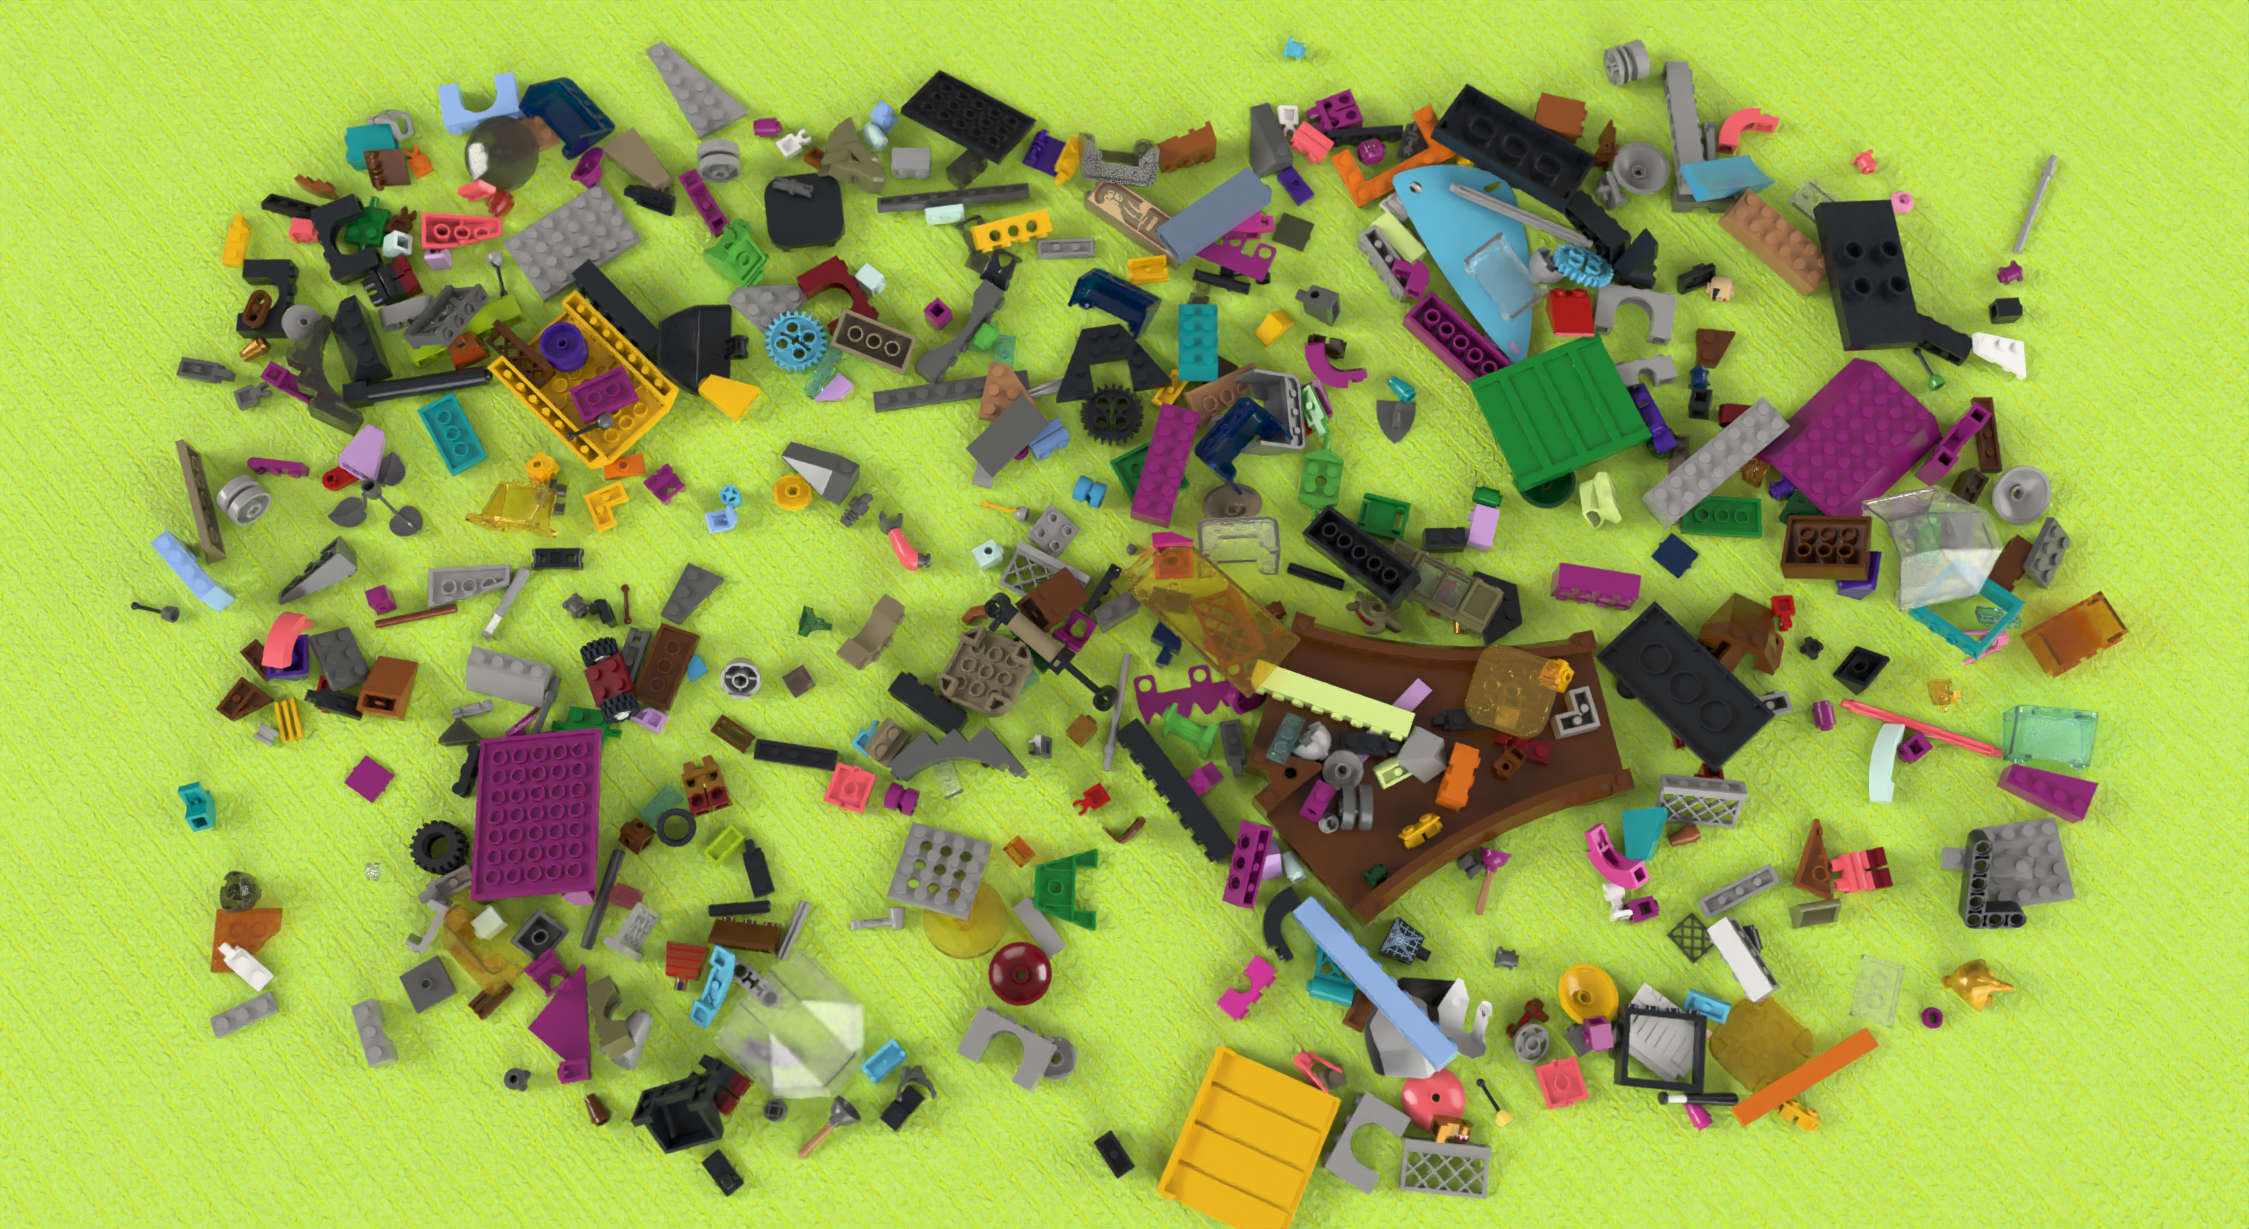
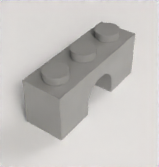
(1659, 369)
(376, 1045)

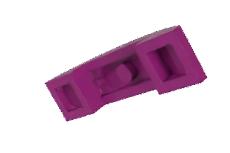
(704, 202)
(284, 380)

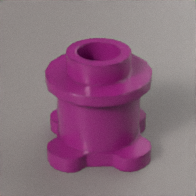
(2010, 273)

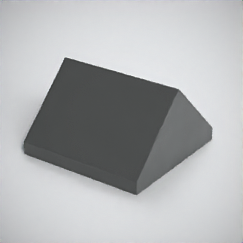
(539, 934)

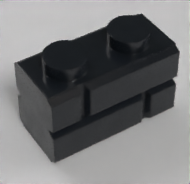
(1444, 540)
(1114, 1154)

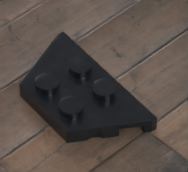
(1508, 614)

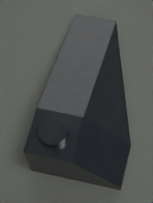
(1637, 263)

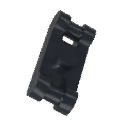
(557, 559)
(468, 772)

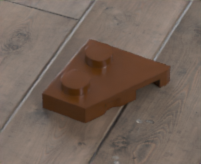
(1711, 346)

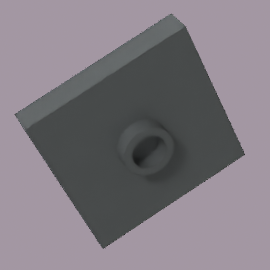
(428, 984)

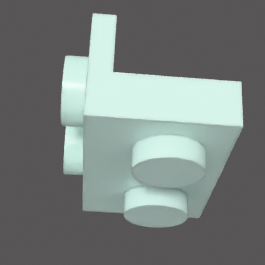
(944, 214)

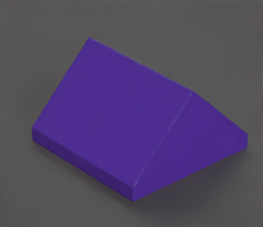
(299, 665)

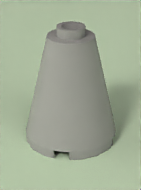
(640, 1024)

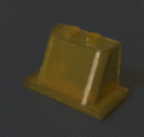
(518, 508)

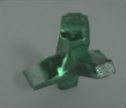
(810, 622)

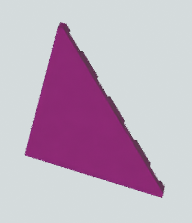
(566, 1021)

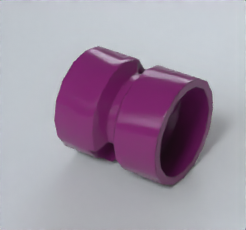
(901, 799)

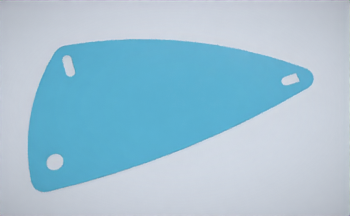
(1459, 227)

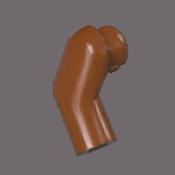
(974, 612)

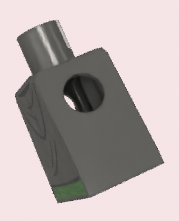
(1320, 303)

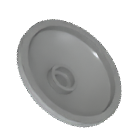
(1646, 162)
(2031, 495)

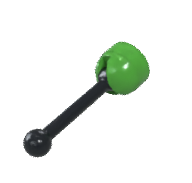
(1935, 381)

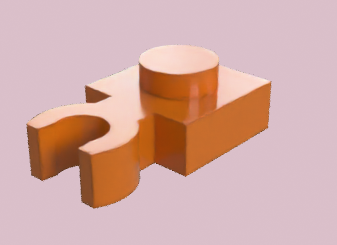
(418, 162)

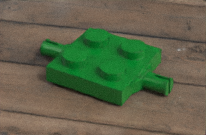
(368, 230)
(586, 718)

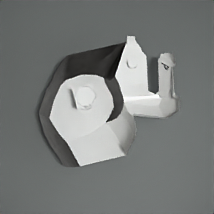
(1447, 1006)

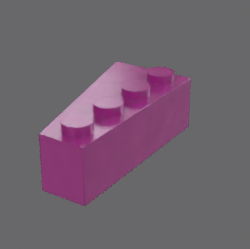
(2053, 792)

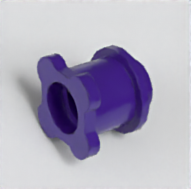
(1780, 489)

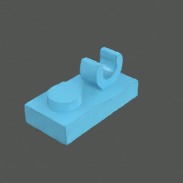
(1712, 1007)

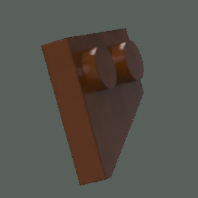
(243, 700)

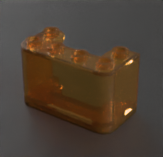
(2075, 634)

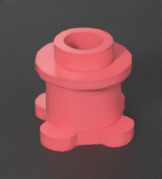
(1865, 162)

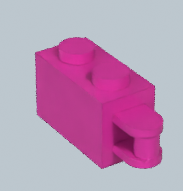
(1252, 227)

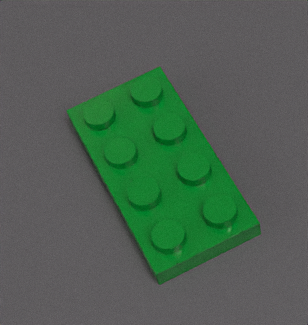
(1724, 517)

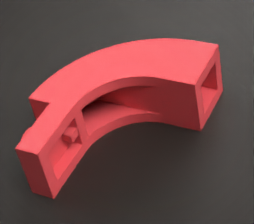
(1741, 121)
(282, 638)

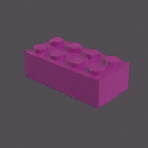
(1595, 586)

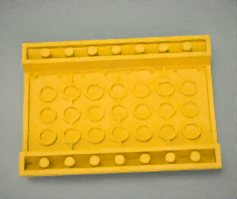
(607, 351)

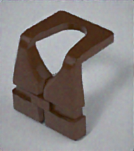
(1130, 832)

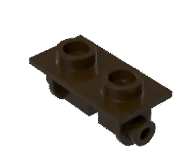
(1335, 348)

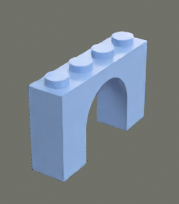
(459, 120)
(183, 562)

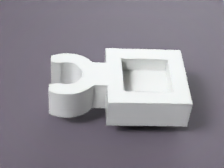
(1288, 118)
(792, 145)

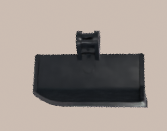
(698, 344)

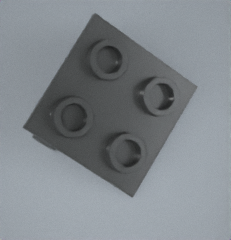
(1412, 142)

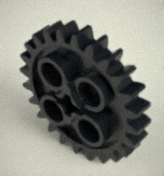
(1130, 415)

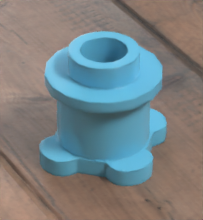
(1294, 49)

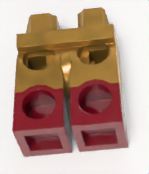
(704, 779)

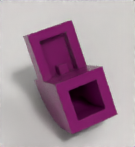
(1415, 274)
(1205, 779)

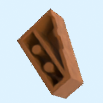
(1187, 150)

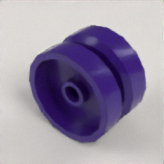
(564, 347)

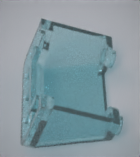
(2049, 735)

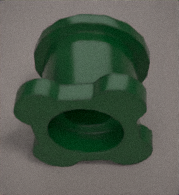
(1375, 875)

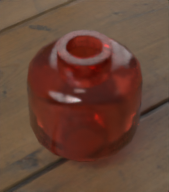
(500, 203)

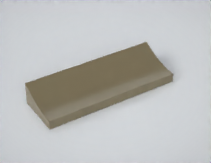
(201, 502)

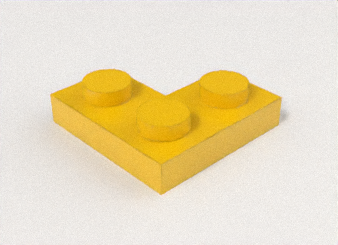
(602, 501)

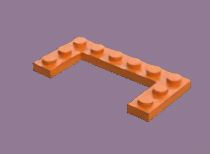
(1365, 192)

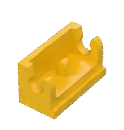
(1147, 270)

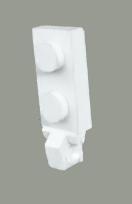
(246, 966)

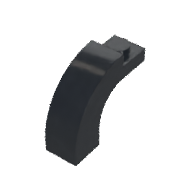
(1271, 925)

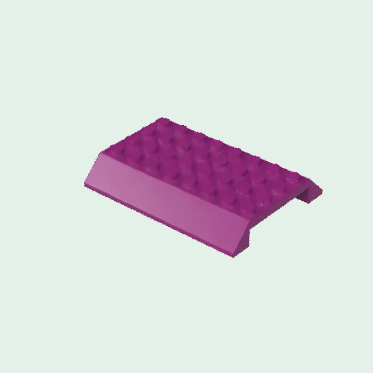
(1853, 439)

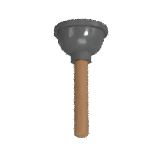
(842, 1114)

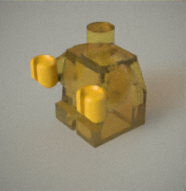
(1941, 694)

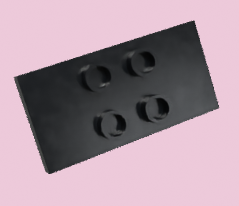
(1513, 148)
(1867, 275)
(1685, 687)

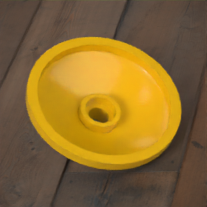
(1593, 986)

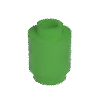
(986, 336)

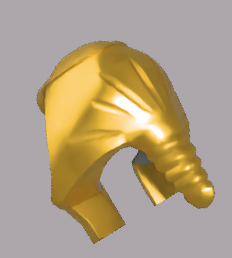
(1974, 983)

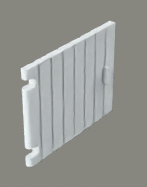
(1658, 1042)

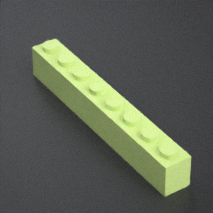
(1338, 703)

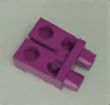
(1336, 113)

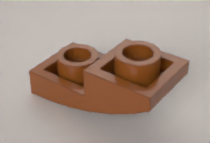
(317, 188)

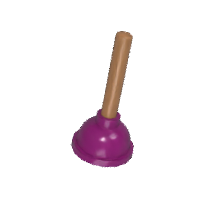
(1492, 860)

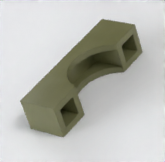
(614, 1034)

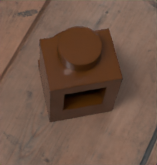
(1514, 758)

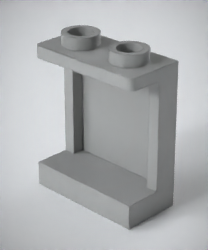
(441, 905)

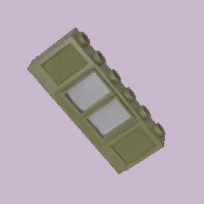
(1450, 590)

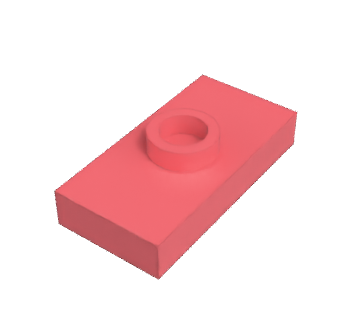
(476, 190)

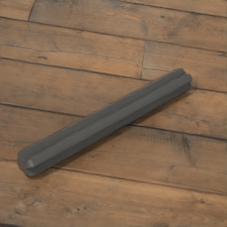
(602, 899)

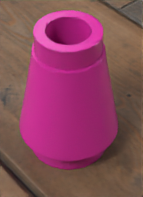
(1698, 1115)

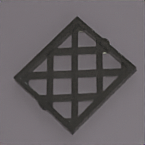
(1681, 946)

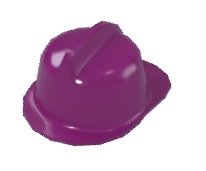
(588, 168)
(1241, 703)

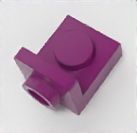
(573, 1071)

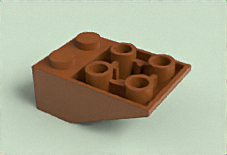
(388, 688)

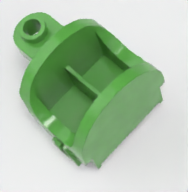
(737, 255)

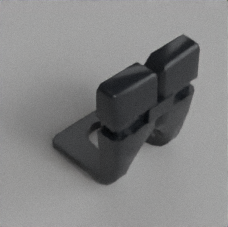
(1000, 275)

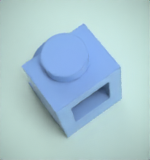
(884, 117)

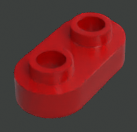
(341, 479)

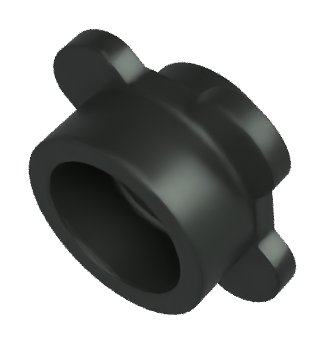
(1810, 642)

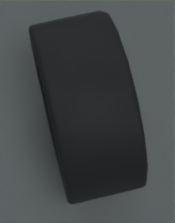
(660, 827)

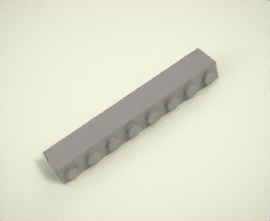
(1682, 118)

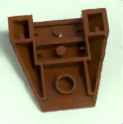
(1744, 626)

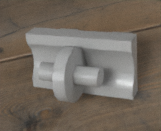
(1609, 191)

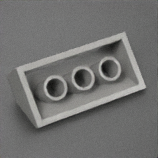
(508, 677)

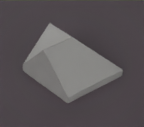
(1423, 754)

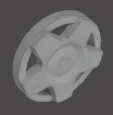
(1529, 1042)

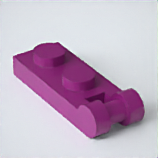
(278, 467)

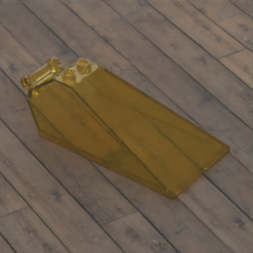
(1211, 615)

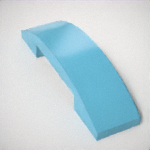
(716, 987)

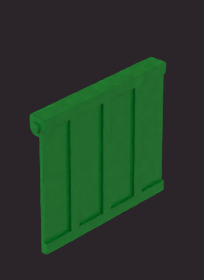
(1559, 411)

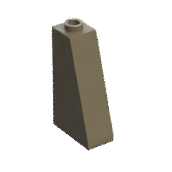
(637, 160)

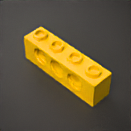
(1039, 218)

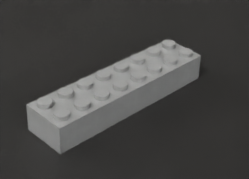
(1714, 463)

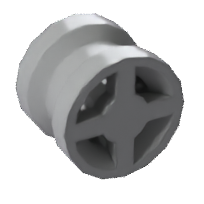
(265, 734)

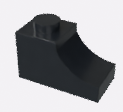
(900, 1112)

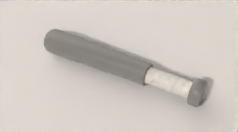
(507, 600)

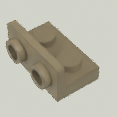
(887, 742)

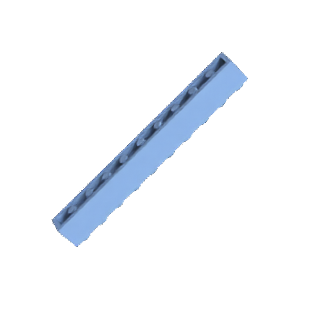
(1375, 984)

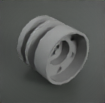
(1626, 63)

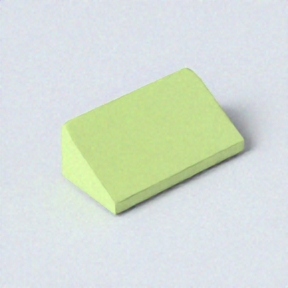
(1390, 772)

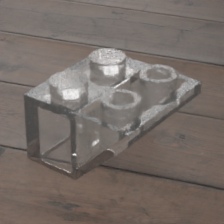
(1810, 194)

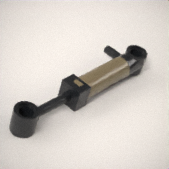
(1045, 646)

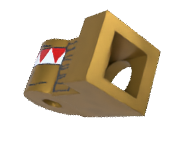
(1450, 1129)

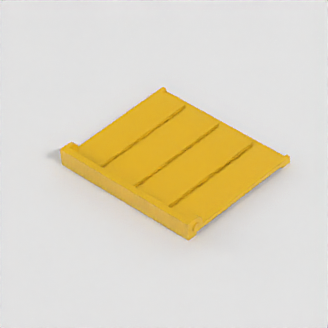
(1248, 1144)

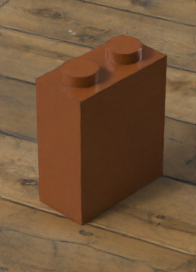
(1561, 116)

